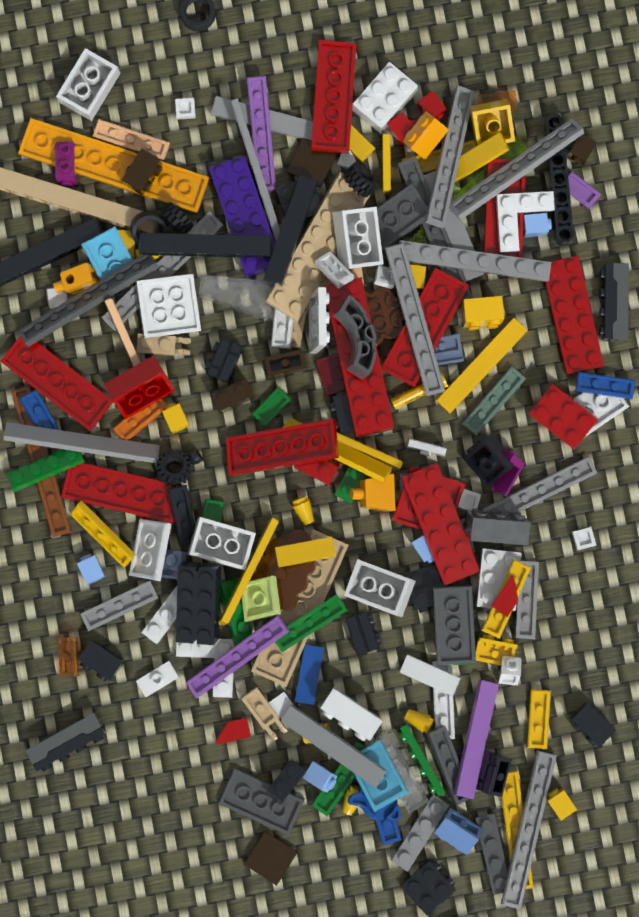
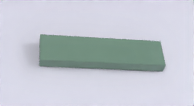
(493, 401)

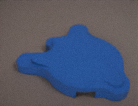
(389, 812)

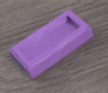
(582, 191)

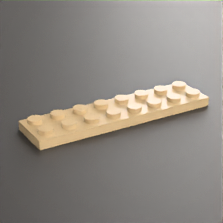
(316, 241)
(280, 665)

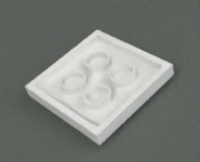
(168, 306)
(318, 319)

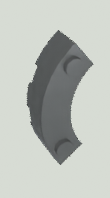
(361, 336)

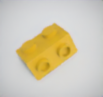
(492, 651)

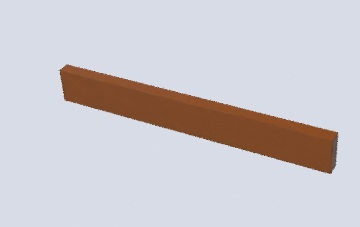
(49, 487)

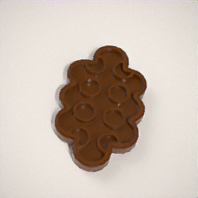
(385, 315)
(290, 579)

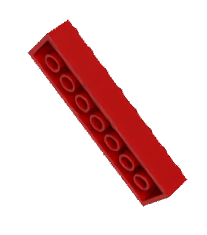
(365, 396)

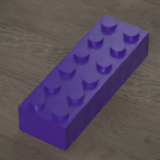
(242, 207)

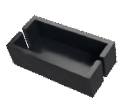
(198, 603)

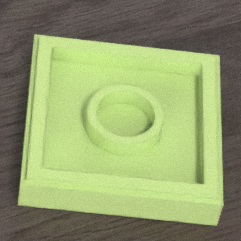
(261, 599)

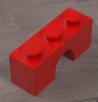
(401, 125)

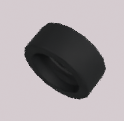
(197, 26)
(146, 215)

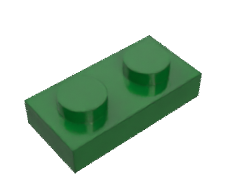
(350, 480)

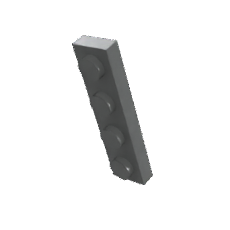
(446, 759)
(492, 852)

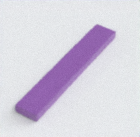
(261, 128)
(237, 656)
(476, 739)

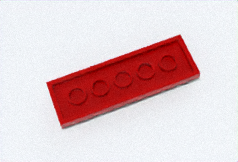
(333, 96)
(491, 242)
(439, 303)
(573, 316)
(58, 382)
(282, 447)
(118, 491)
(440, 524)

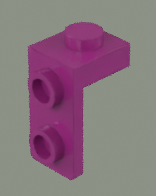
(65, 164)
(505, 483)

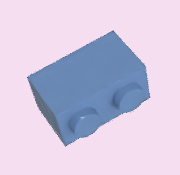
(458, 831)

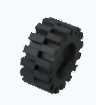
(360, 179)
(176, 219)
(173, 478)

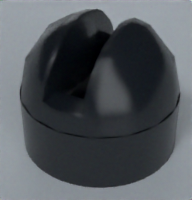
(195, 456)

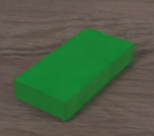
(271, 406)

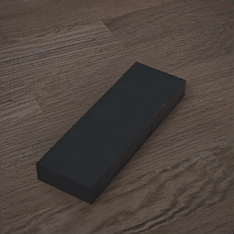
(181, 513)

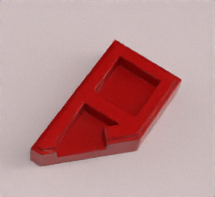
(506, 598)
(234, 731)

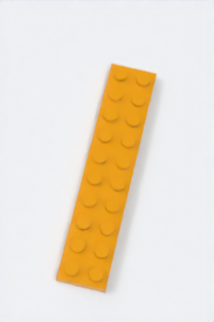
(110, 163)

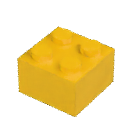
(491, 119)
(482, 312)

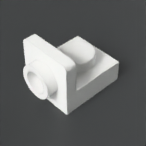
(510, 670)

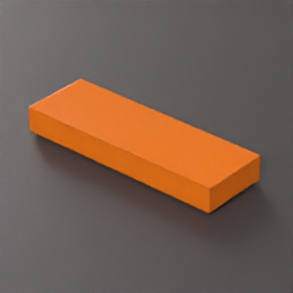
(131, 426)

